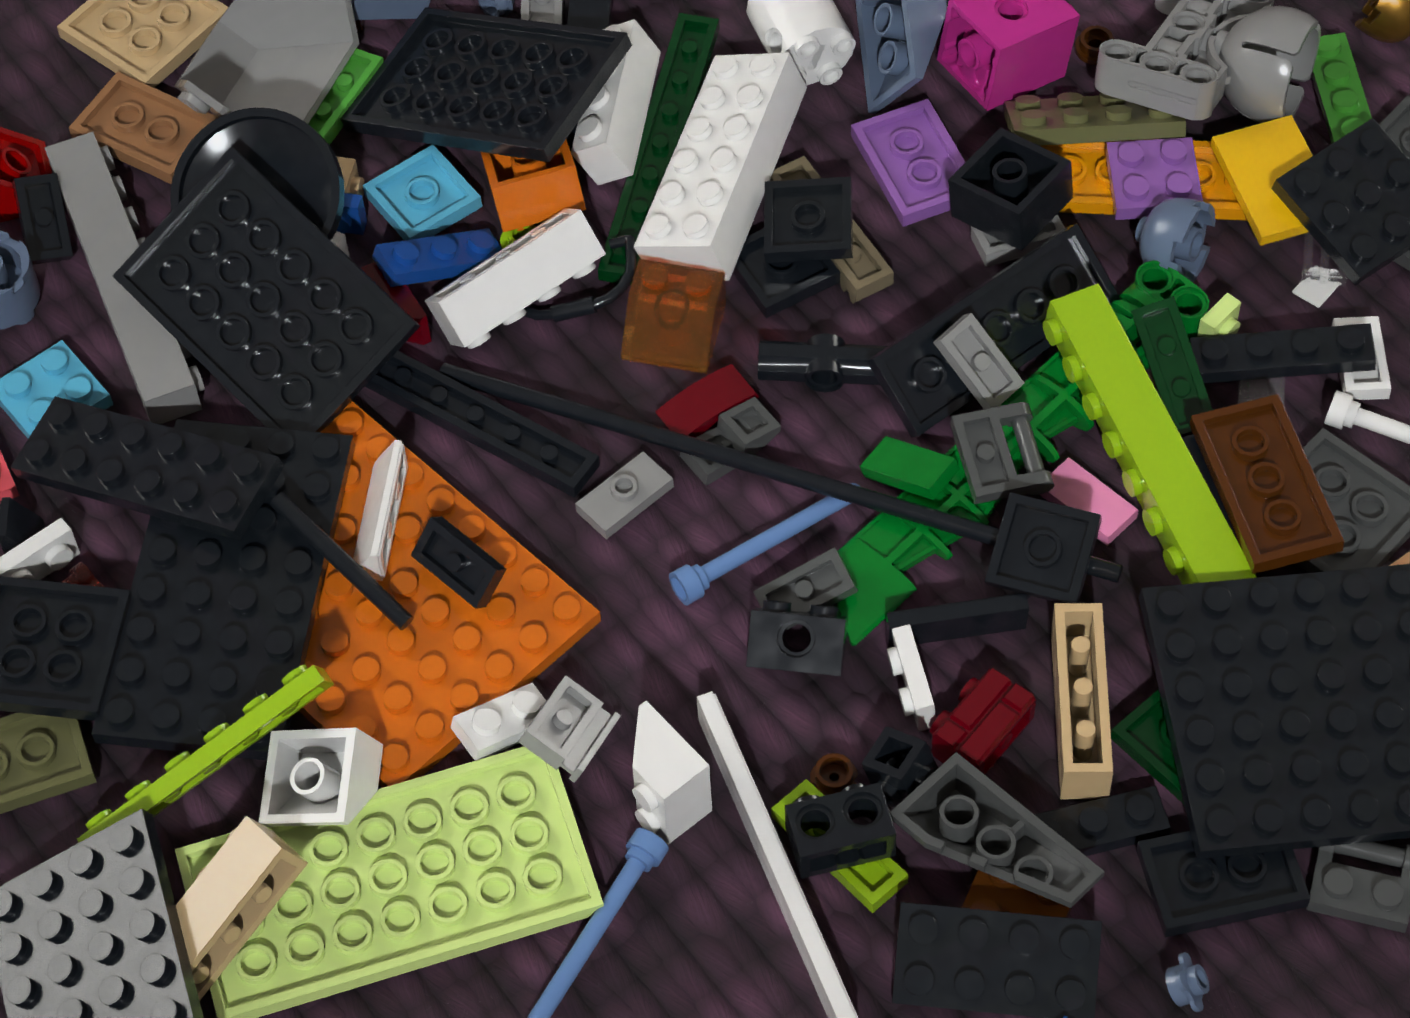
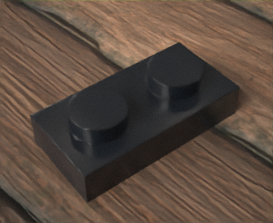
(42, 218)
(458, 562)

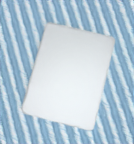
(1314, 291)

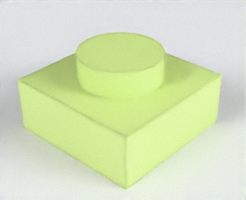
(1221, 318)

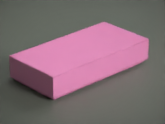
(1083, 491)

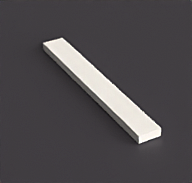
(774, 859)

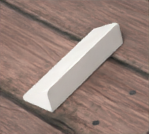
(381, 510)

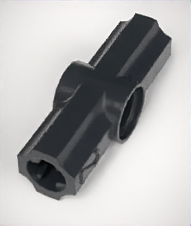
(821, 362)

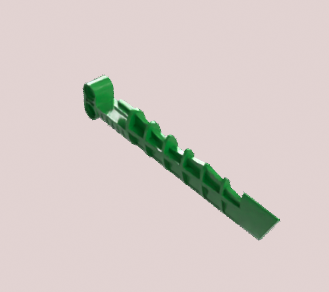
(893, 545)

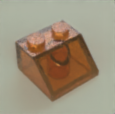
(673, 315)

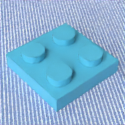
(422, 195)
(54, 372)

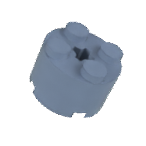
(17, 283)

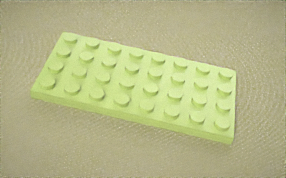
(412, 883)

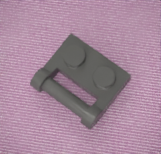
(988, 458)
(1362, 893)

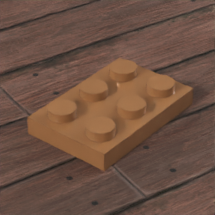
(141, 125)

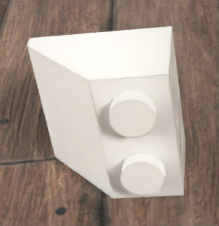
(319, 776)
(668, 778)

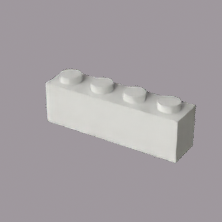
(614, 122)
(516, 278)

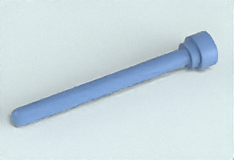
(692, 581)
(643, 853)

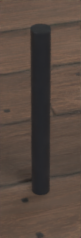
(341, 561)

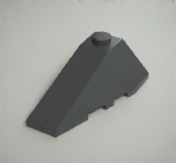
(984, 827)

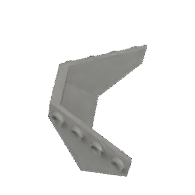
(271, 57)

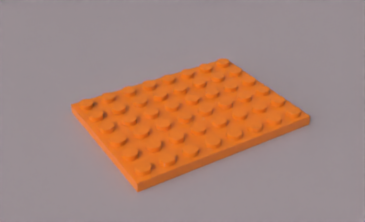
(451, 655)

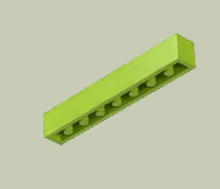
(1143, 439)

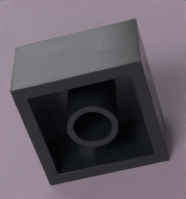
(1010, 188)

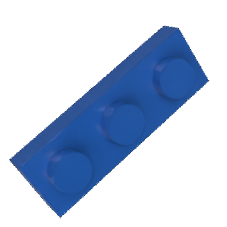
(434, 256)

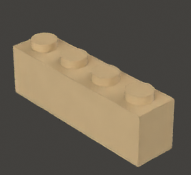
(1081, 701)
(234, 897)

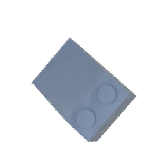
(896, 45)

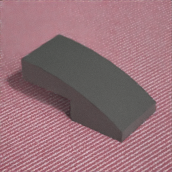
(742, 428)

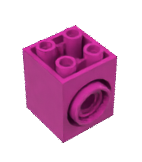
(1006, 46)

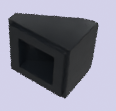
(17, 524)

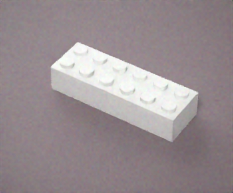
(723, 162)

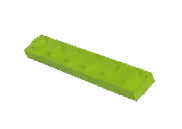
(221, 746)

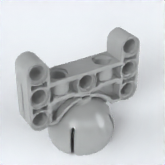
(1211, 51)

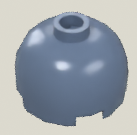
(1176, 235)

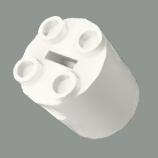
(808, 31)

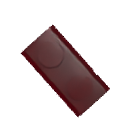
(984, 722)

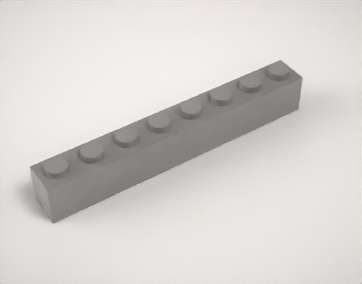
(108, 239)

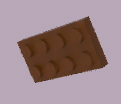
(1266, 484)

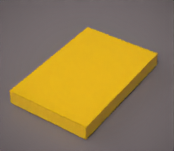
(1252, 163)

